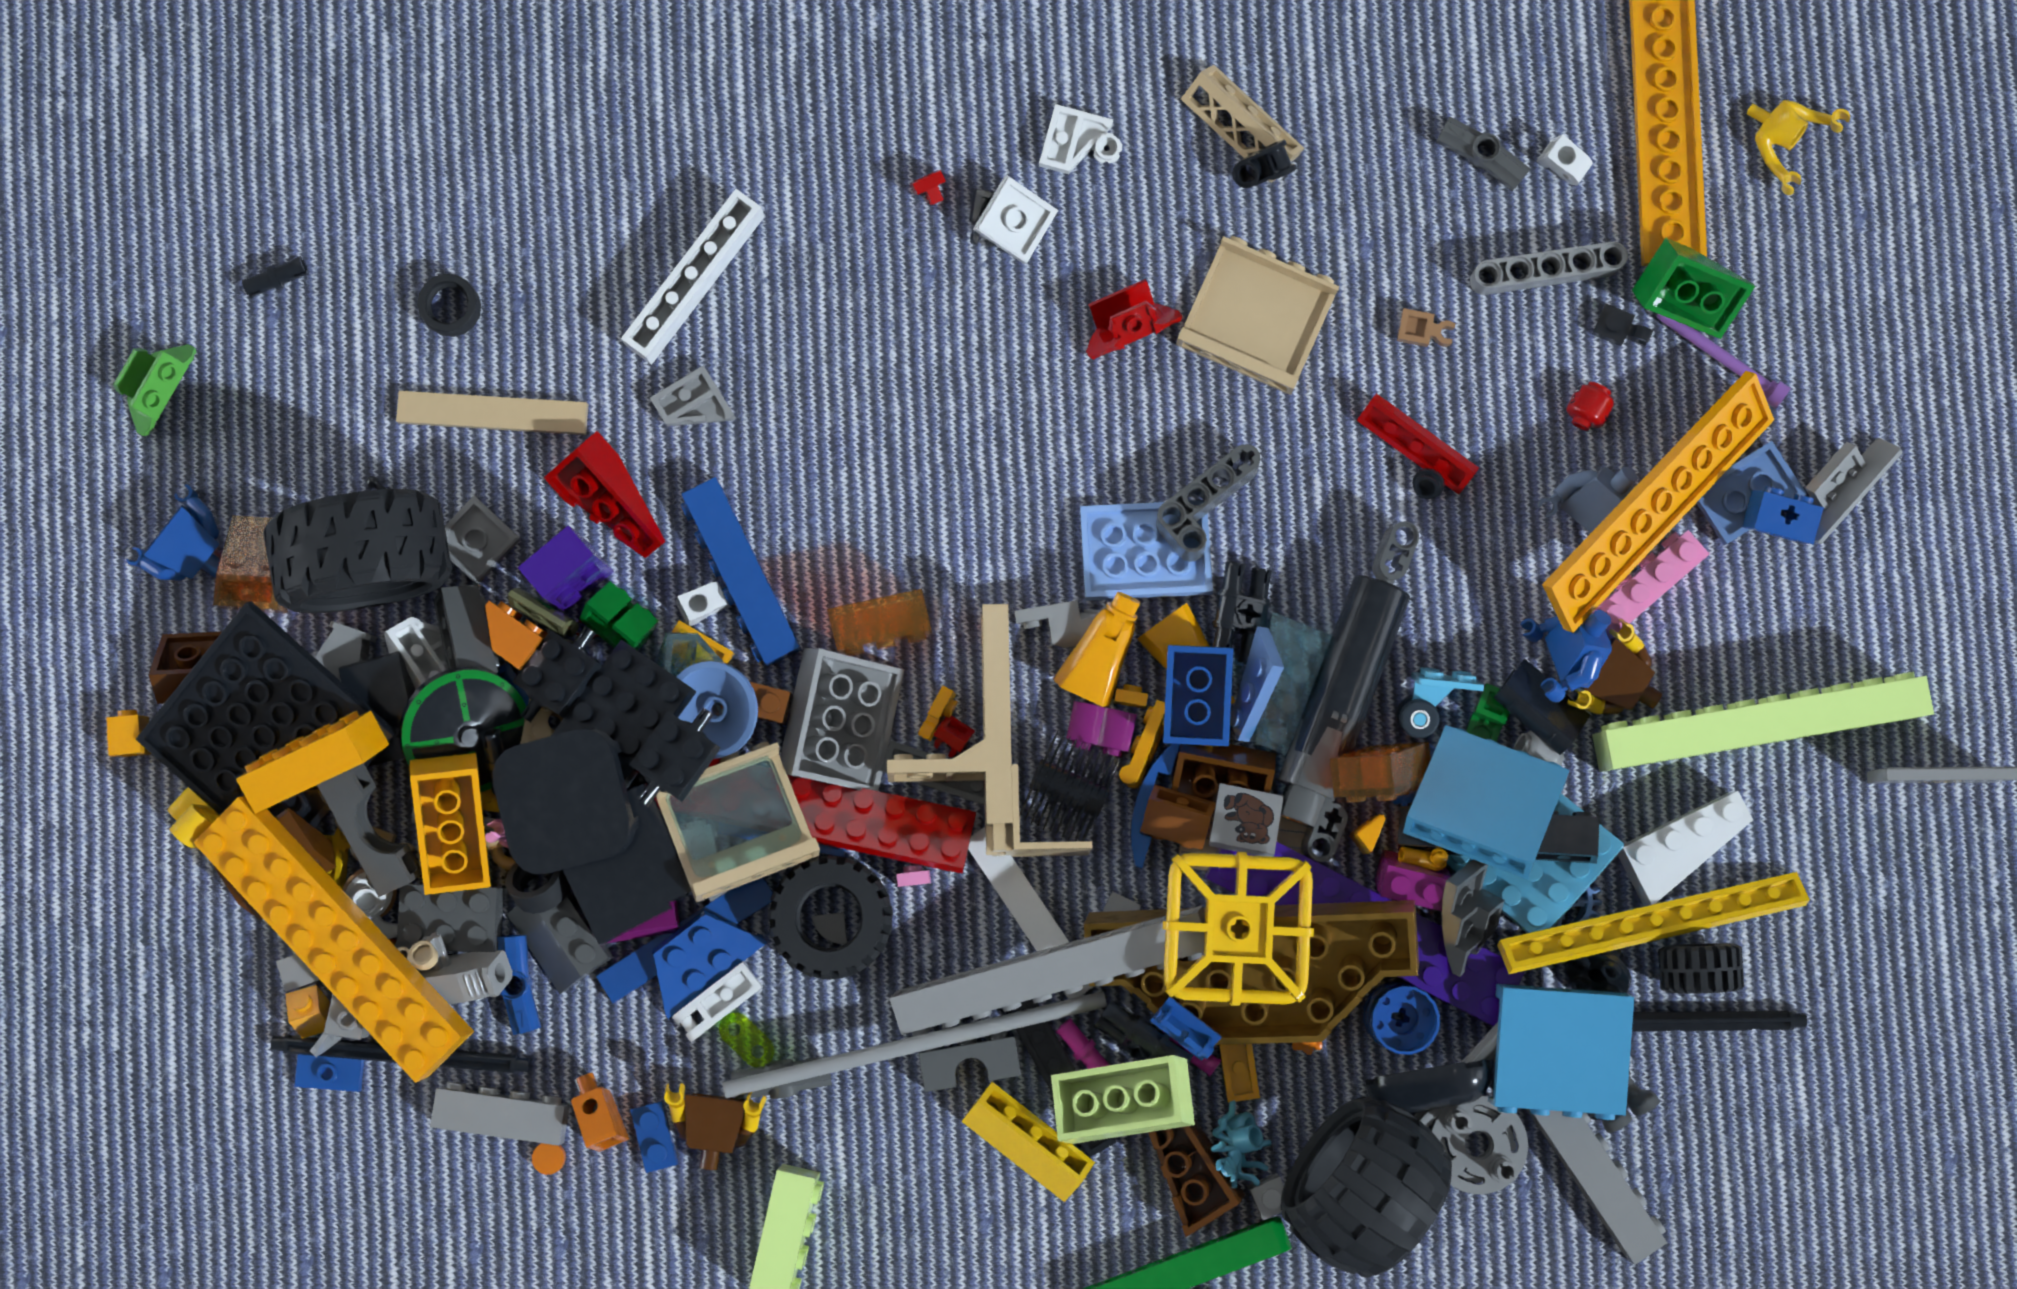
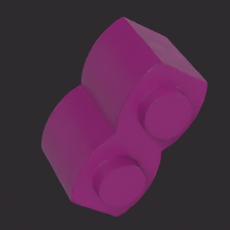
(1101, 728)

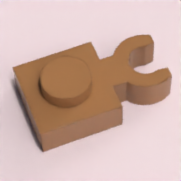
(1418, 329)

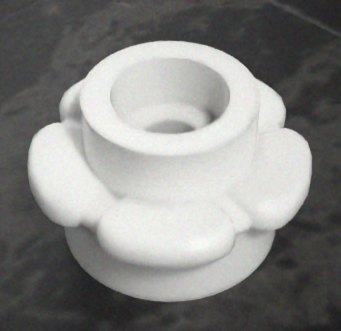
(1114, 144)

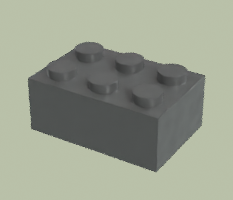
(463, 918)

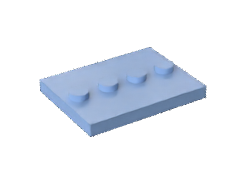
(1132, 557)

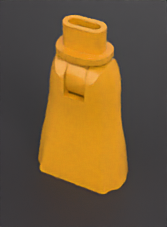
(1175, 629)
(1098, 658)

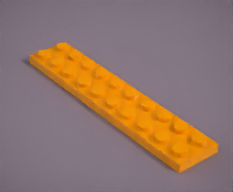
(1667, 125)
(1658, 502)

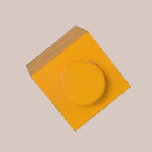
(123, 733)
(307, 1010)

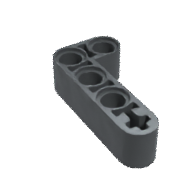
(1212, 497)

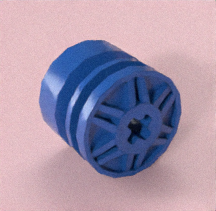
(1403, 1036)

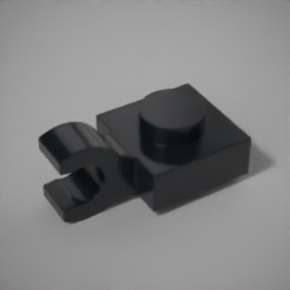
(1616, 325)

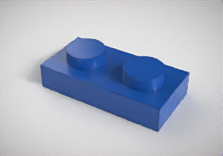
(654, 1136)

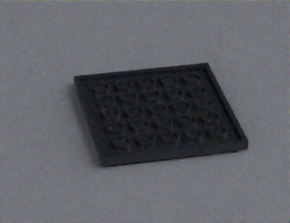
(241, 702)

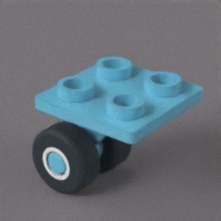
(1418, 712)

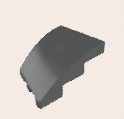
(1468, 914)

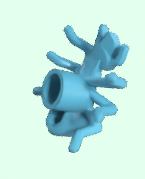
(1242, 1137)

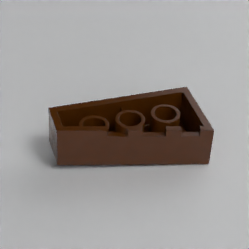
(1190, 1169)

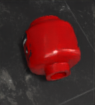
(1590, 406)

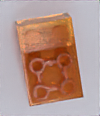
(244, 568)

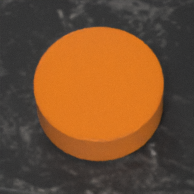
(548, 1158)

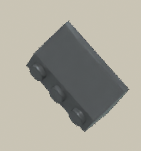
(562, 942)

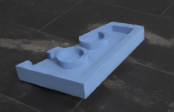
(1257, 684)

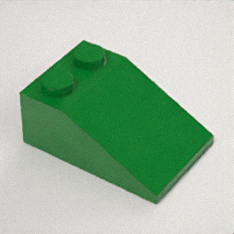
(1691, 289)

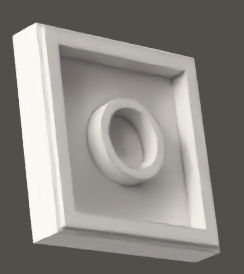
(1015, 219)

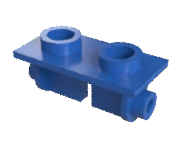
(1186, 1028)

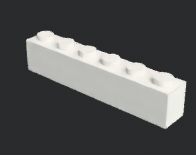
(693, 276)

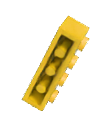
(1028, 1142)

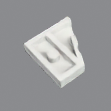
(1071, 138)

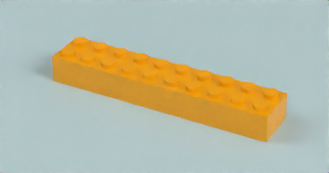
(334, 938)

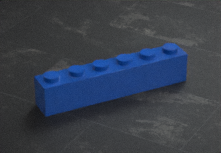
(741, 572)

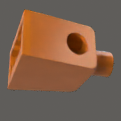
(604, 1126)

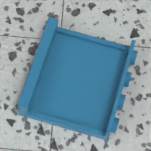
(1486, 801)
(1562, 1051)

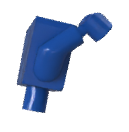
(183, 543)
(1575, 655)

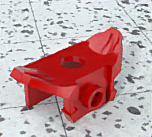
(1127, 318)

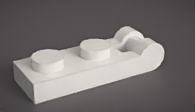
(718, 1001)

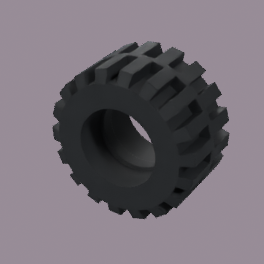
(1701, 968)

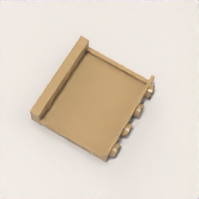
(1257, 314)

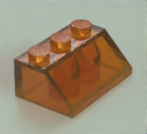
(880, 622)

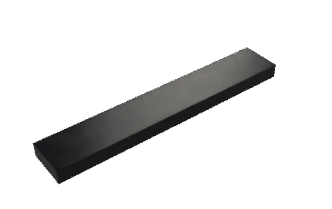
(1051, 1060)

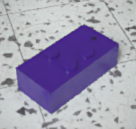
(565, 569)

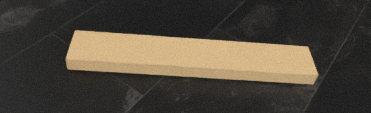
(492, 412)

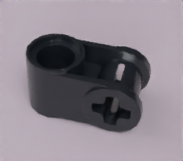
(1268, 164)

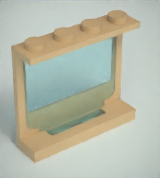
(738, 823)

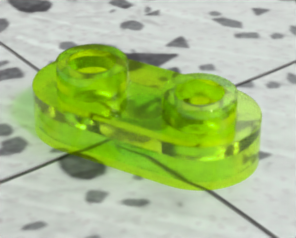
(747, 1038)

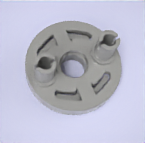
(1498, 1163)

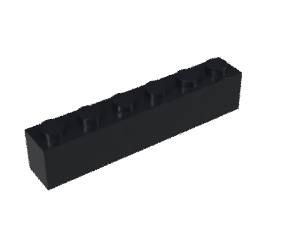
(1566, 838)

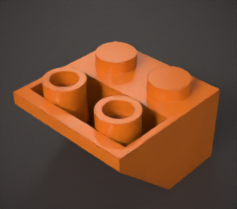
(510, 636)

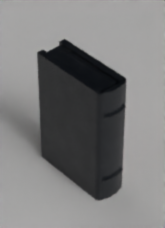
(1551, 721)

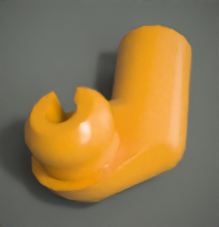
(1432, 860)

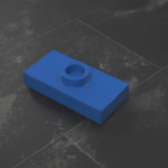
(329, 1073)

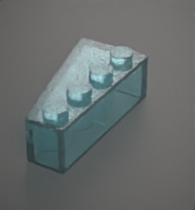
(1301, 654)

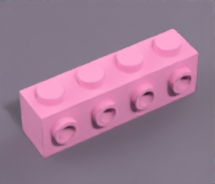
(1654, 578)

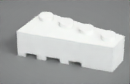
(1675, 849)

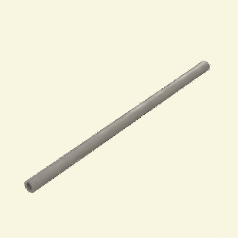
(914, 1044)

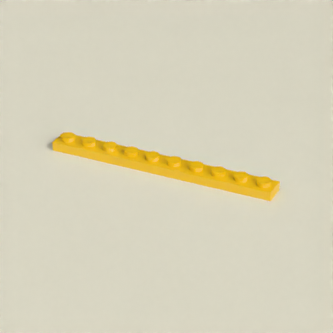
(1652, 922)

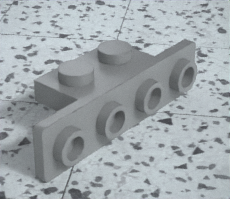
(1847, 480)

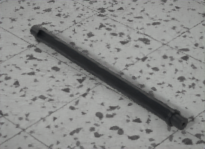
(1718, 1021)
(375, 1052)

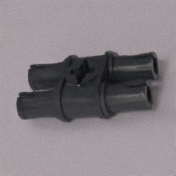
(1231, 601)
(1137, 1035)

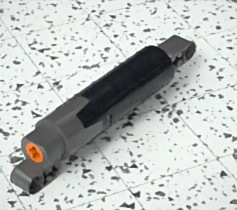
(1345, 692)

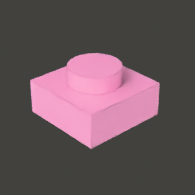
(913, 876)

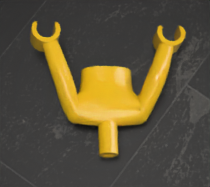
(1785, 128)

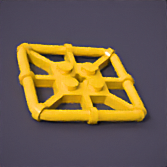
(1222, 912)

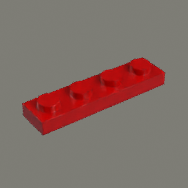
(1417, 443)

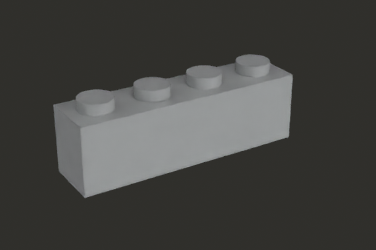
(500, 1115)

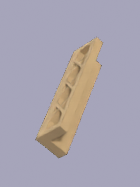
(1242, 111)

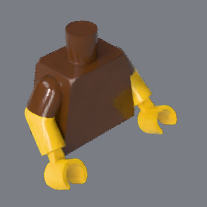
(1622, 677)
(713, 1122)

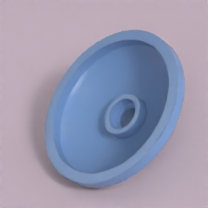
(726, 685)

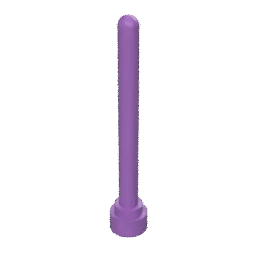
(1772, 390)

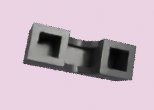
(997, 1054)

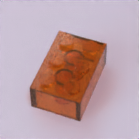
(1380, 771)

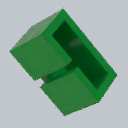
(617, 619)

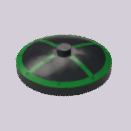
(451, 712)

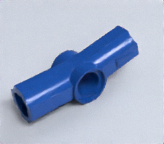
(521, 1005)

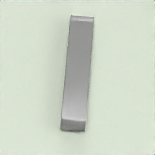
(1561, 260)

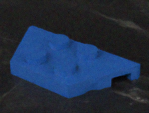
(700, 957)

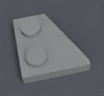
(692, 401)

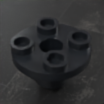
(1600, 972)

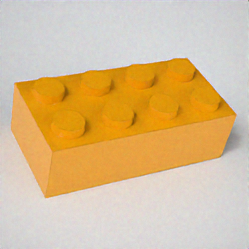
(311, 760)
(450, 823)

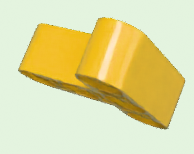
(191, 817)

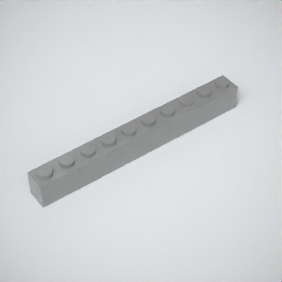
(1042, 974)

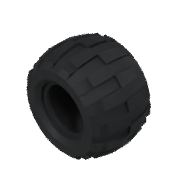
(1366, 1187)

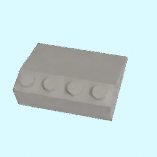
(840, 719)

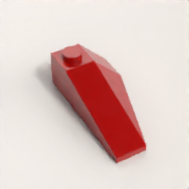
(602, 486)

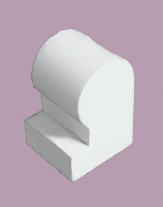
(1565, 160)
(701, 603)

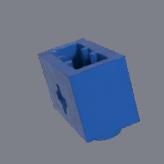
(1800, 521)

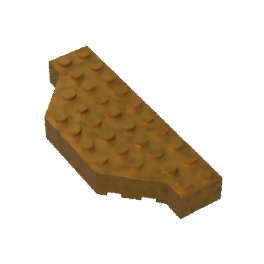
(1348, 956)

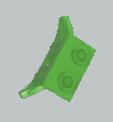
(151, 382)

